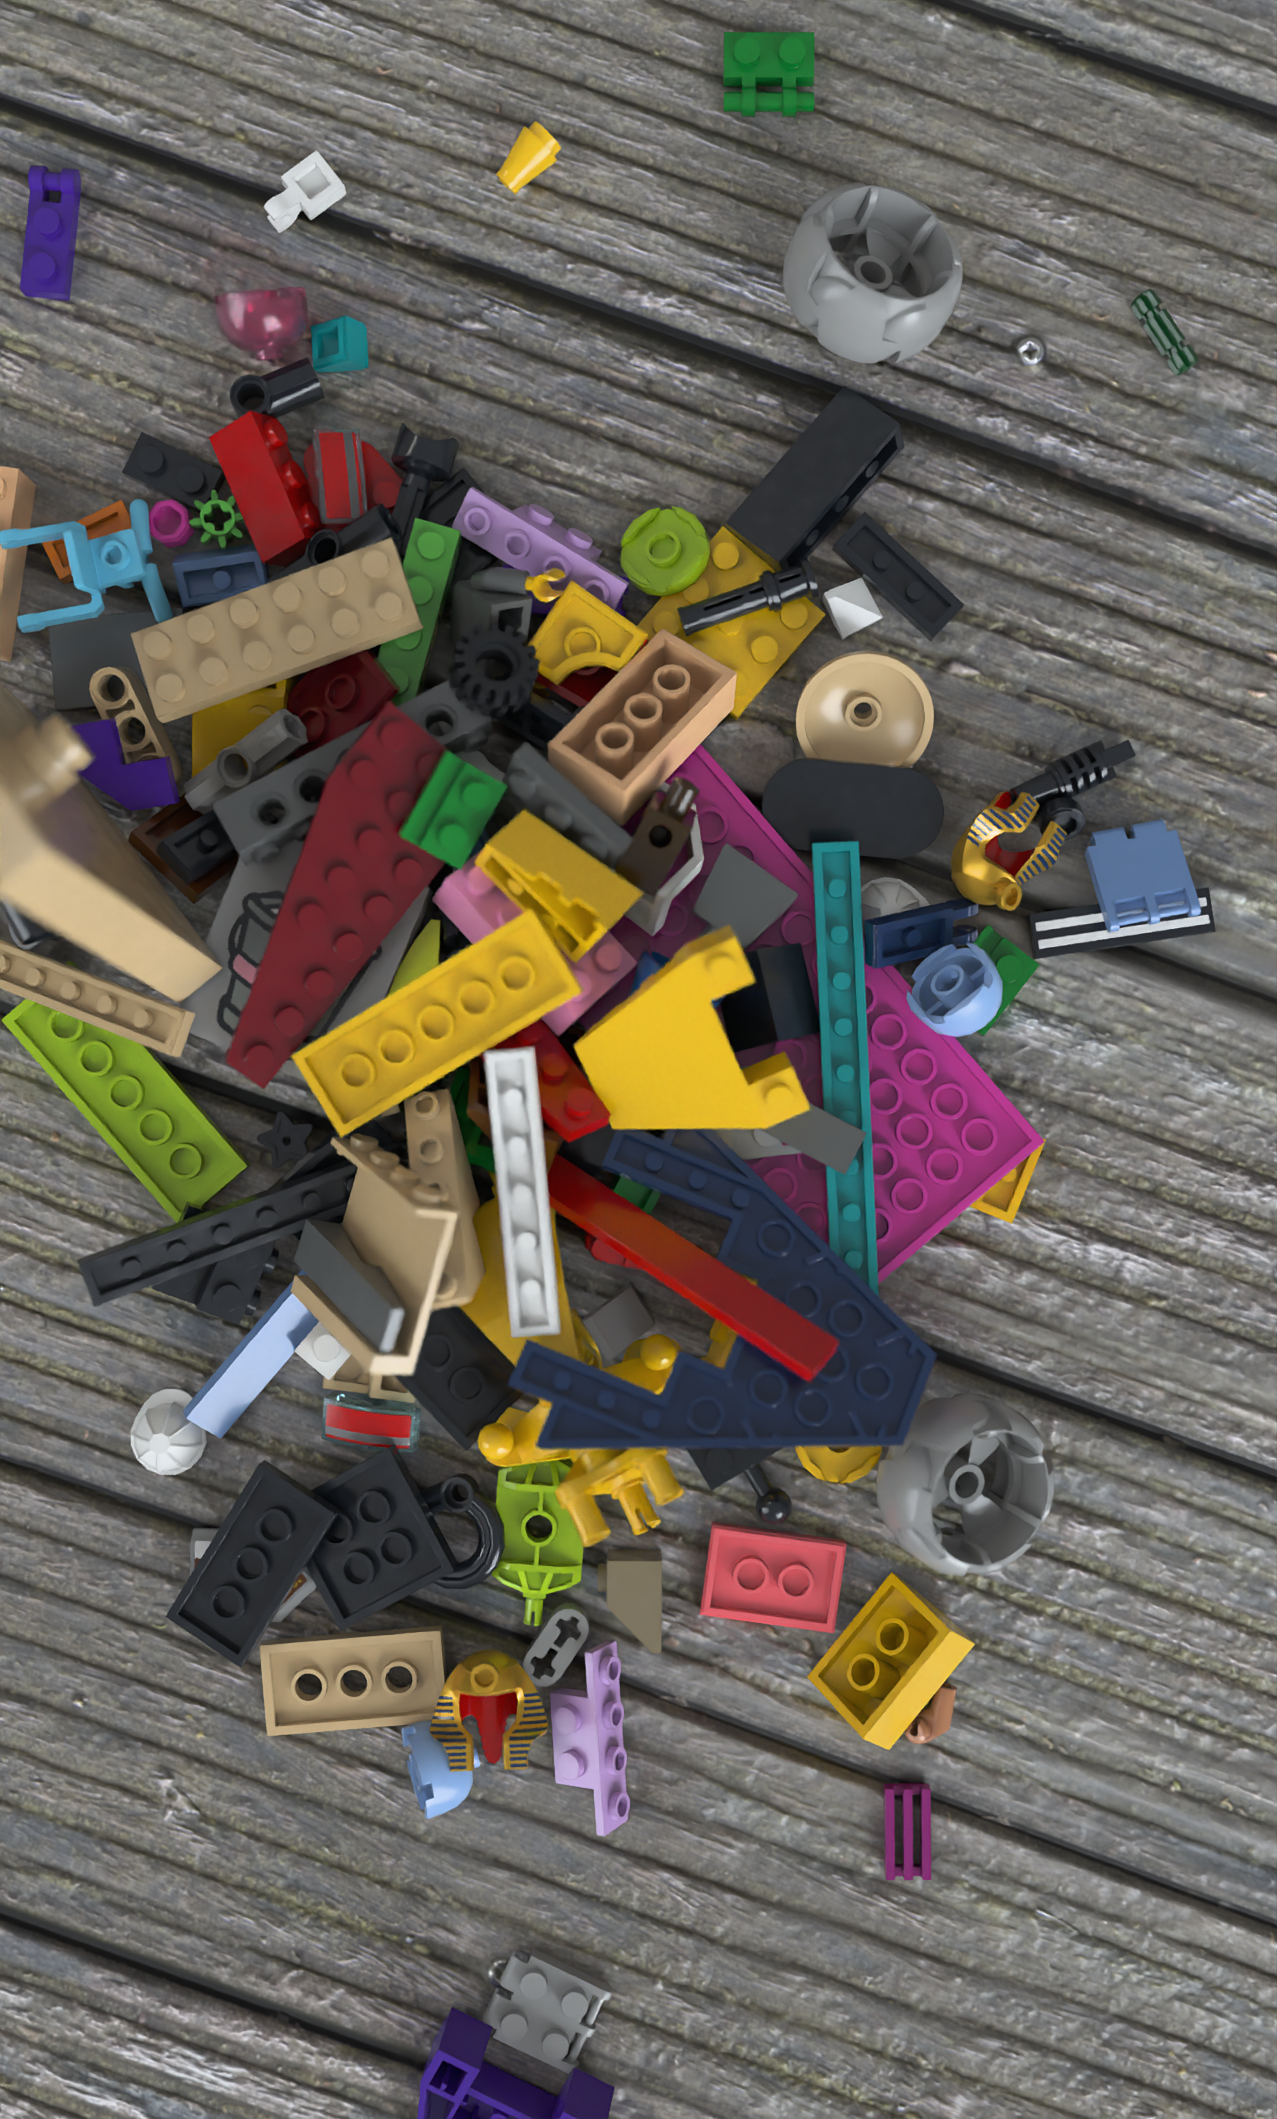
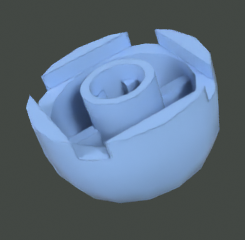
(956, 990)
(430, 1772)

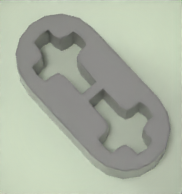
(548, 1639)

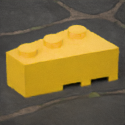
(562, 882)

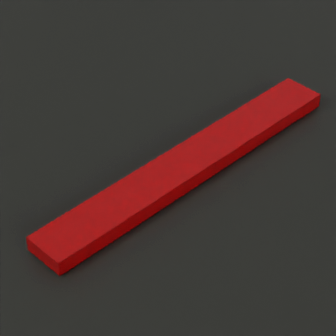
(689, 1270)

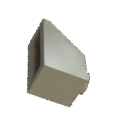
(635, 1592)

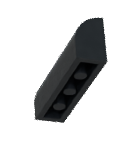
(817, 481)

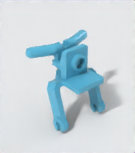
(97, 565)

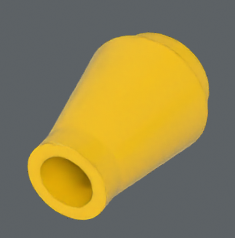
(529, 157)

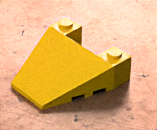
(668, 1060)

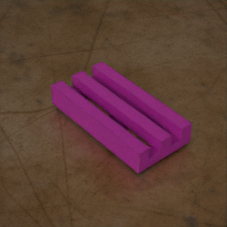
(907, 1869)

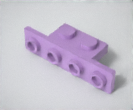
(535, 543)
(590, 1737)

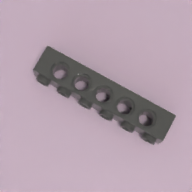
(286, 787)

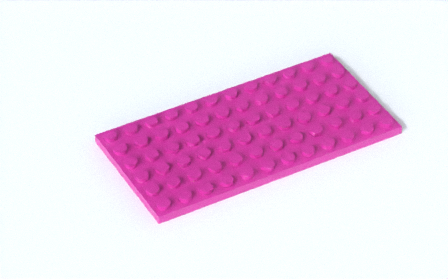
(935, 1114)

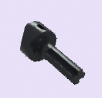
(423, 462)

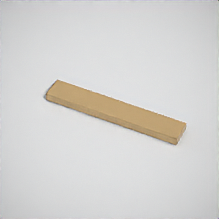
(94, 999)

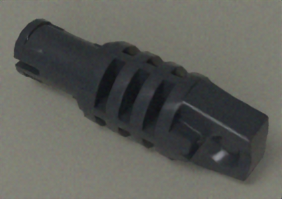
(1075, 772)

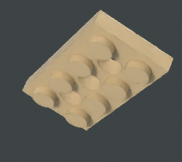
(336, 1706)

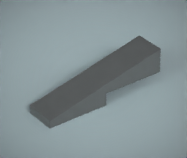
(354, 1287)

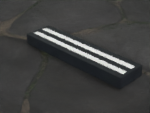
(1084, 929)

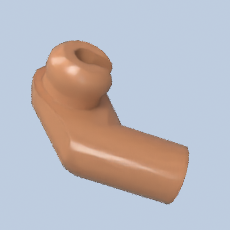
(935, 1718)

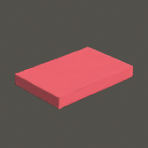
(773, 1577)

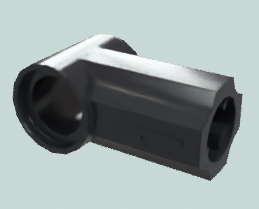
(281, 389)

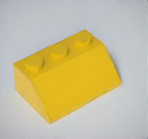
(890, 1662)

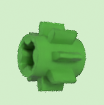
(207, 514)

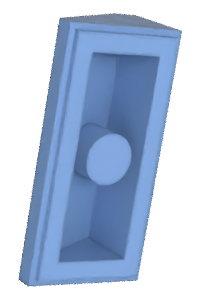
(218, 574)

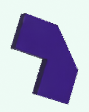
(131, 784)

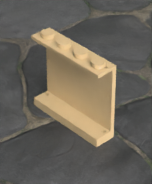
(393, 1226)

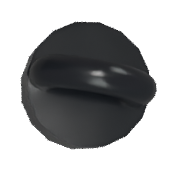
(1065, 813)

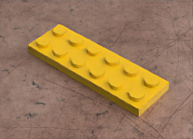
(438, 1022)

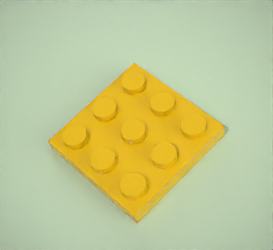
(749, 645)

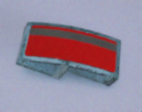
(339, 475)
(370, 1424)

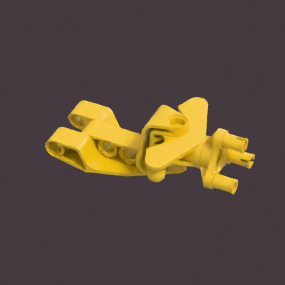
(515, 1433)

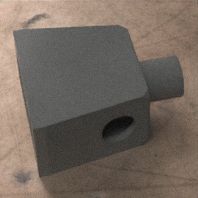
(742, 897)

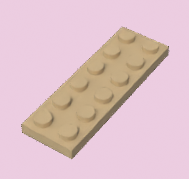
(276, 631)

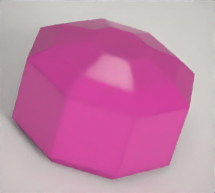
(170, 523)

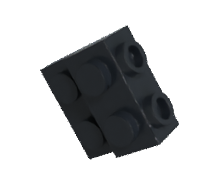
(226, 1285)

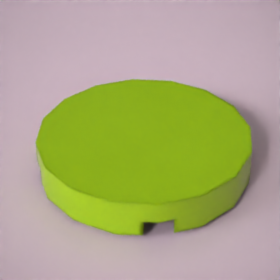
(664, 551)

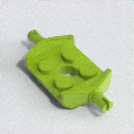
(530, 1562)

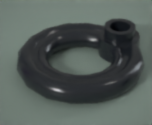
(488, 1523)

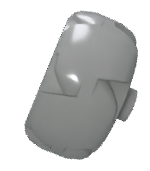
(859, 309)
(928, 1471)

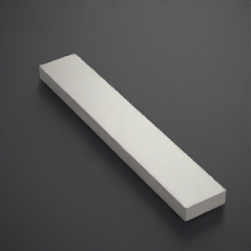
(523, 1192)

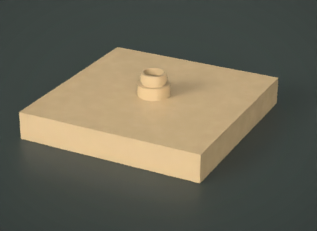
(76, 866)

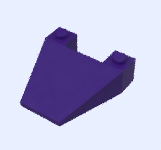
(466, 2087)

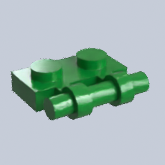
(768, 60)

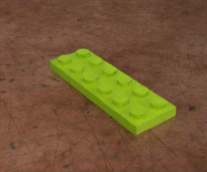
(132, 1105)

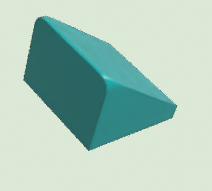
(339, 345)

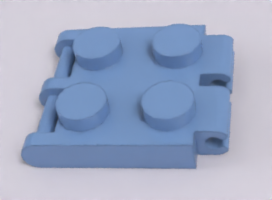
(1140, 875)

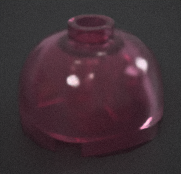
(263, 319)

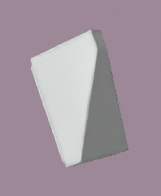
(851, 607)

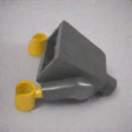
(502, 598)

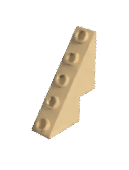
(442, 1162)

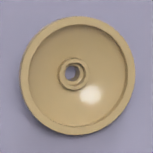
(888, 734)

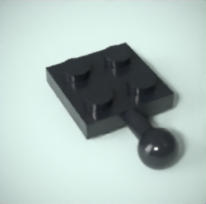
(724, 1464)

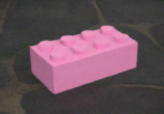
(482, 907)

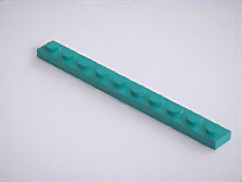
(845, 1049)

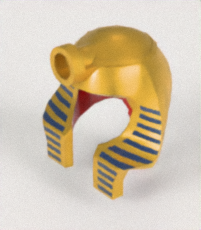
(994, 875)
(490, 1689)

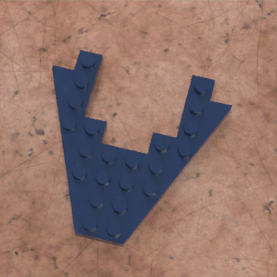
(857, 1397)

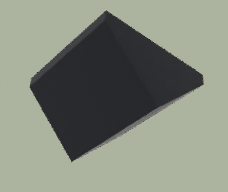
(773, 1006)

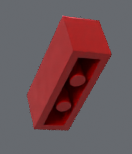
(267, 487)

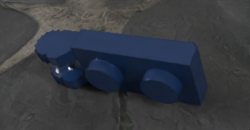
(917, 932)

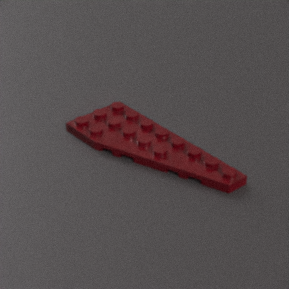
(342, 892)

